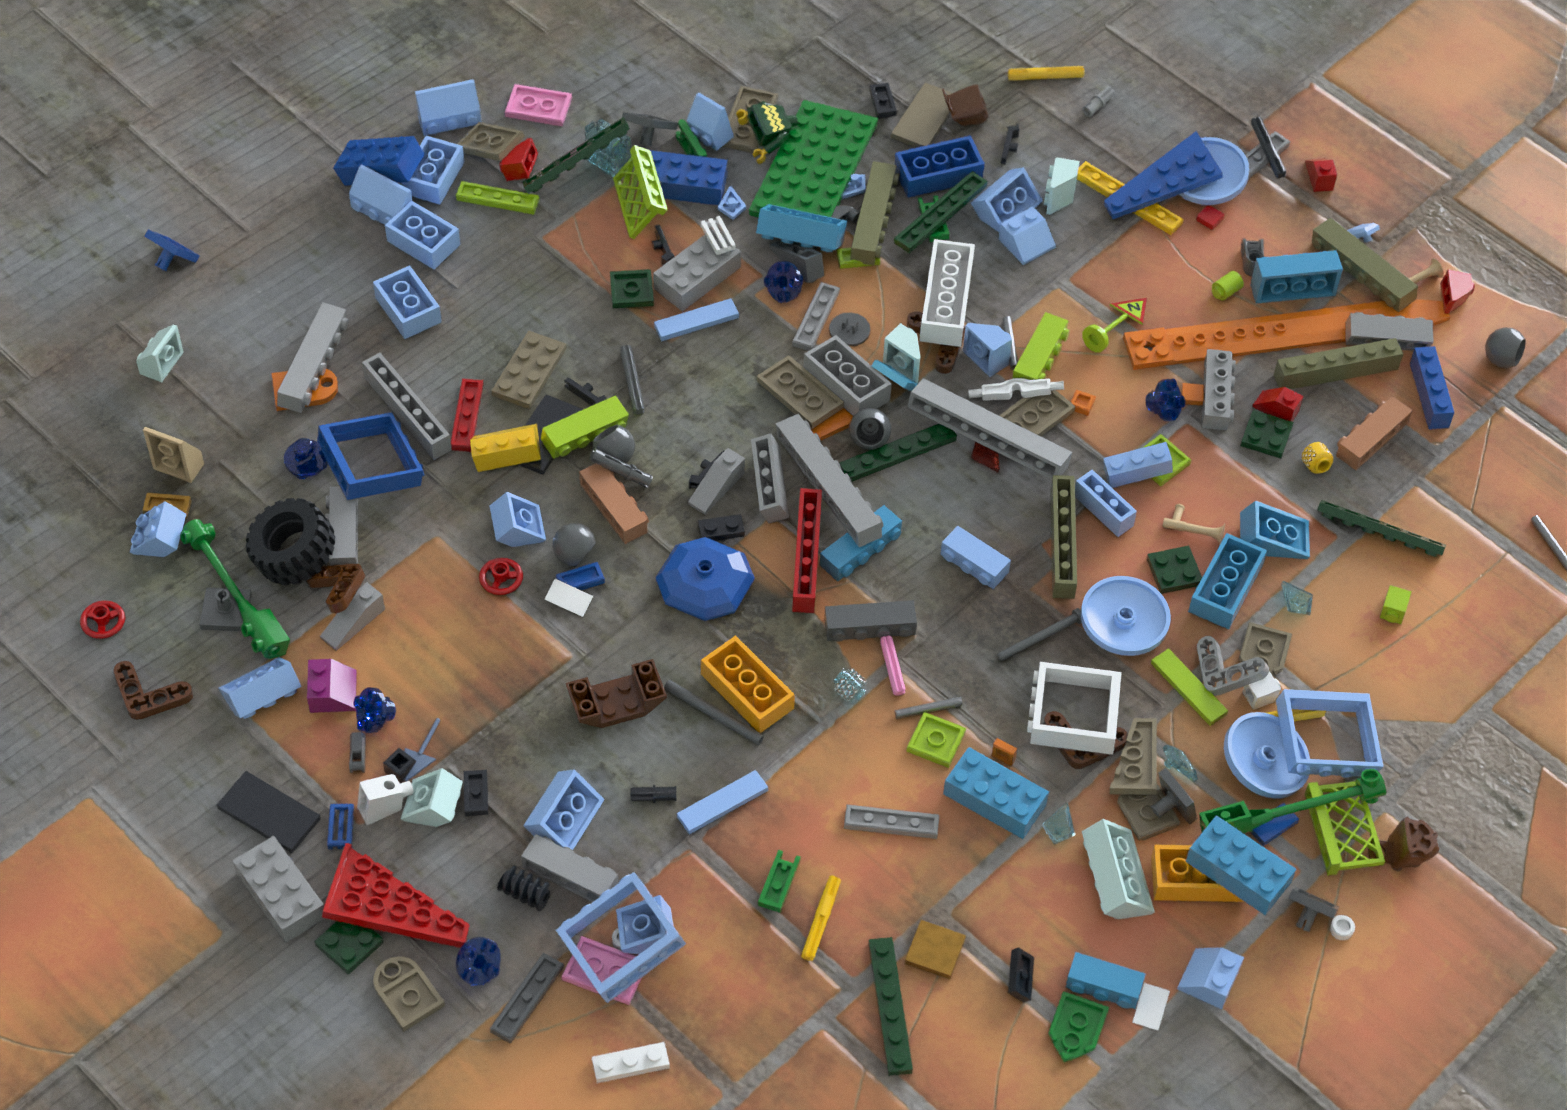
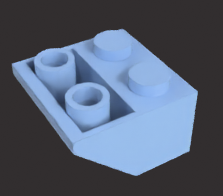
(158, 531)

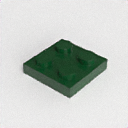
(631, 288)
(1267, 434)
(1174, 569)
(348, 944)

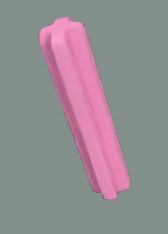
(892, 665)

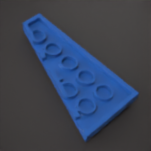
(1176, 172)

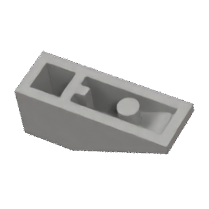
(718, 481)
(361, 611)

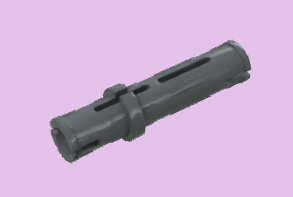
(615, 465)

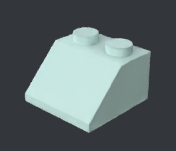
(903, 352)
(160, 354)
(432, 799)

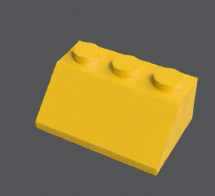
(505, 448)

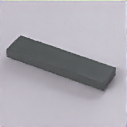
(526, 998)

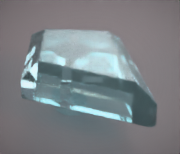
(1297, 599)
(1177, 759)
(1060, 825)

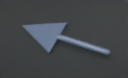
(422, 760)

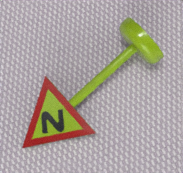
(1096, 337)

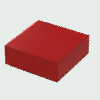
(1210, 217)

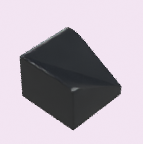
(399, 764)

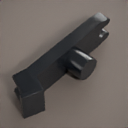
(1013, 132)
(662, 244)
(583, 392)
(695, 480)

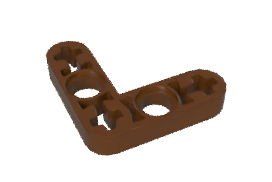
(943, 352)
(345, 580)
(141, 699)
(1090, 757)

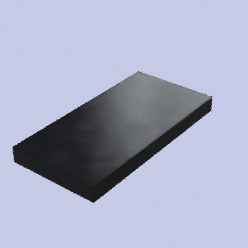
(548, 412)
(268, 811)

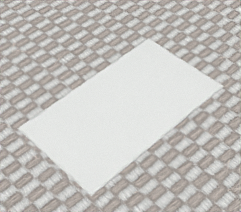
(568, 597)
(1151, 1006)

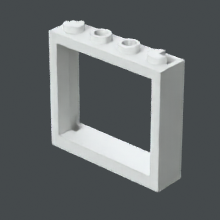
(1069, 737)

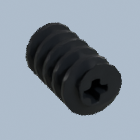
(524, 888)

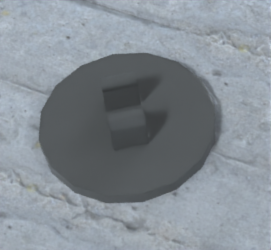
(850, 328)

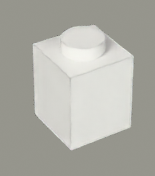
(1262, 692)

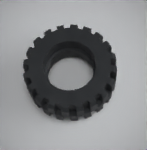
(304, 556)

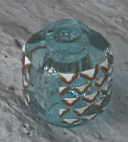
(849, 684)

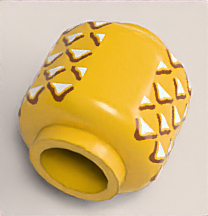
(1317, 457)

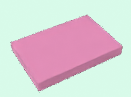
(538, 105)
(604, 962)

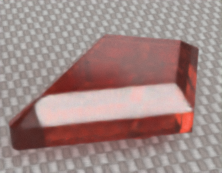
(986, 456)

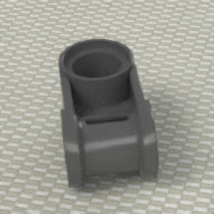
(1249, 252)

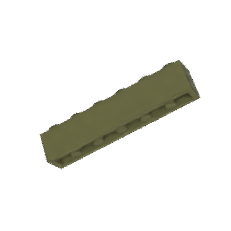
(874, 213)
(1365, 265)
(1338, 364)
(1063, 537)

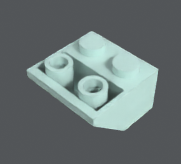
(1062, 185)

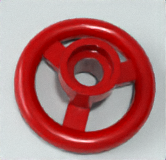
(501, 573)
(101, 615)

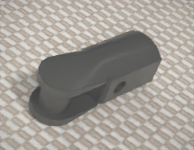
(357, 751)

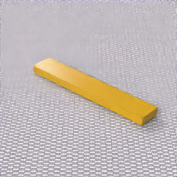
(1108, 185)

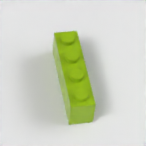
(1042, 348)
(583, 427)

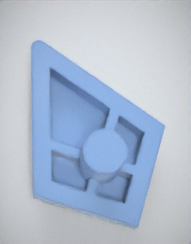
(855, 186)
(731, 204)
(1364, 231)

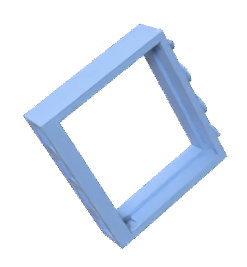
(1328, 701)
(639, 965)

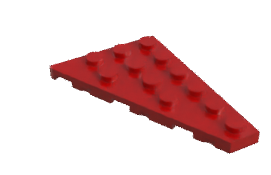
(373, 898)

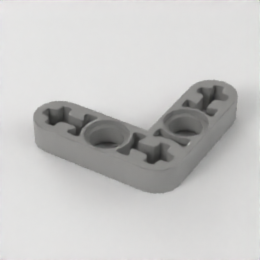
(1220, 674)

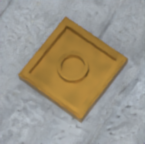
(935, 949)

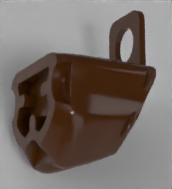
(967, 106)
(1409, 844)

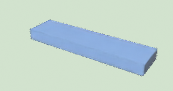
(696, 319)
(722, 802)

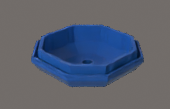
(707, 592)

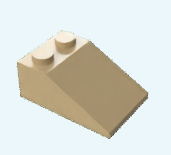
(173, 455)

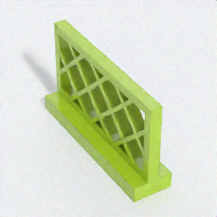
(648, 187)
(1326, 835)

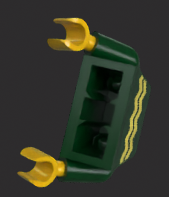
(769, 126)

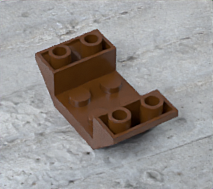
(618, 698)

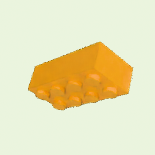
(747, 684)
(1180, 881)

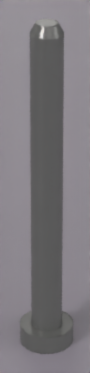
(1018, 647)

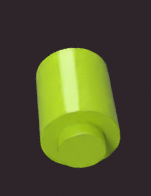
(1227, 285)

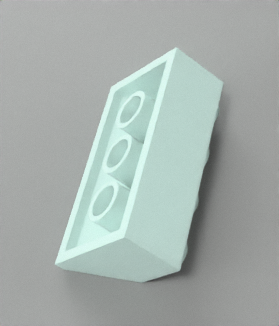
(1117, 870)

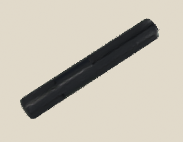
(1268, 147)

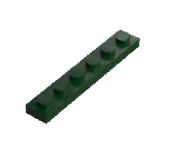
(582, 151)
(940, 212)
(898, 451)
(1373, 525)
(890, 1006)

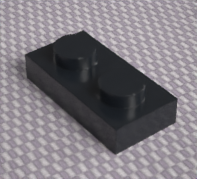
(883, 100)
(722, 527)
(476, 793)
(1021, 975)

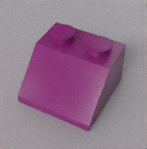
(330, 686)

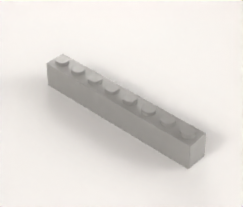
(989, 429)
(826, 474)

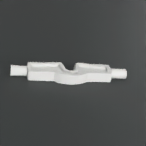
(1027, 387)

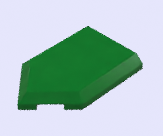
(1076, 1026)

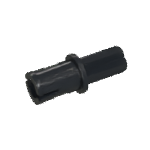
(653, 794)

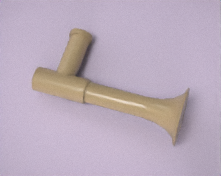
(1434, 269)
(1176, 524)

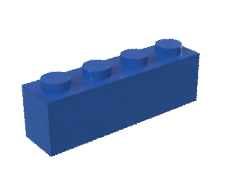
(1431, 387)

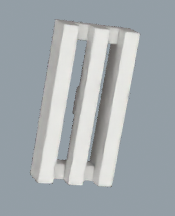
(713, 224)

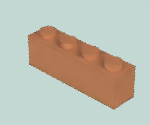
(1373, 432)
(614, 502)

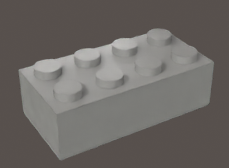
(695, 272)
(847, 375)
(279, 889)

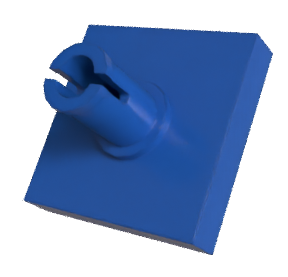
(170, 249)

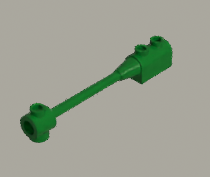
(261, 625)
(1368, 787)

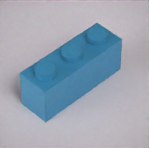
(1105, 981)

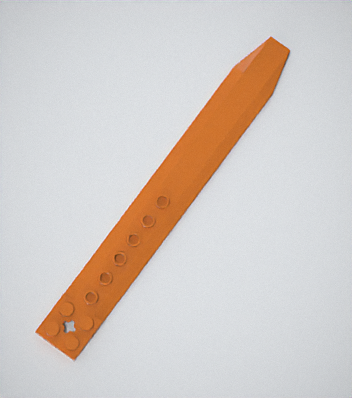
(1261, 333)

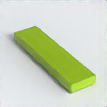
(497, 197)
(1189, 687)

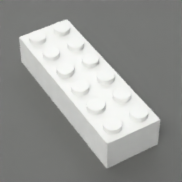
(947, 293)

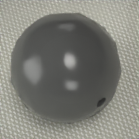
(1505, 347)
(870, 437)
(616, 442)
(573, 543)

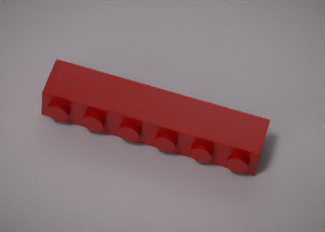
(807, 550)

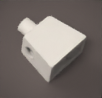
(381, 797)

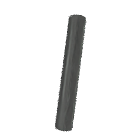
(632, 380)

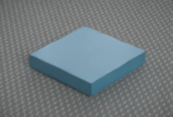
(894, 375)

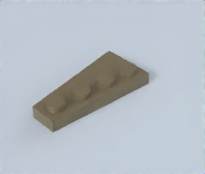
(1138, 760)

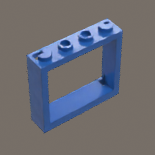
(365, 427)

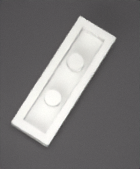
(630, 1062)

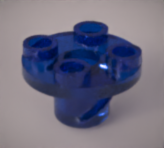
(783, 281)
(1166, 400)
(304, 458)
(373, 710)
(478, 961)

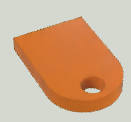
(319, 397)

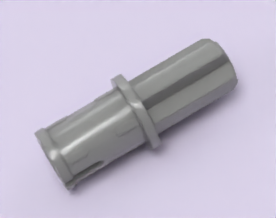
(1098, 102)

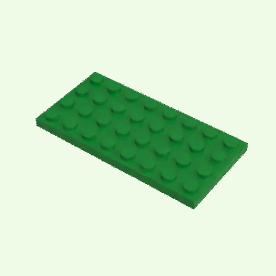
(816, 160)

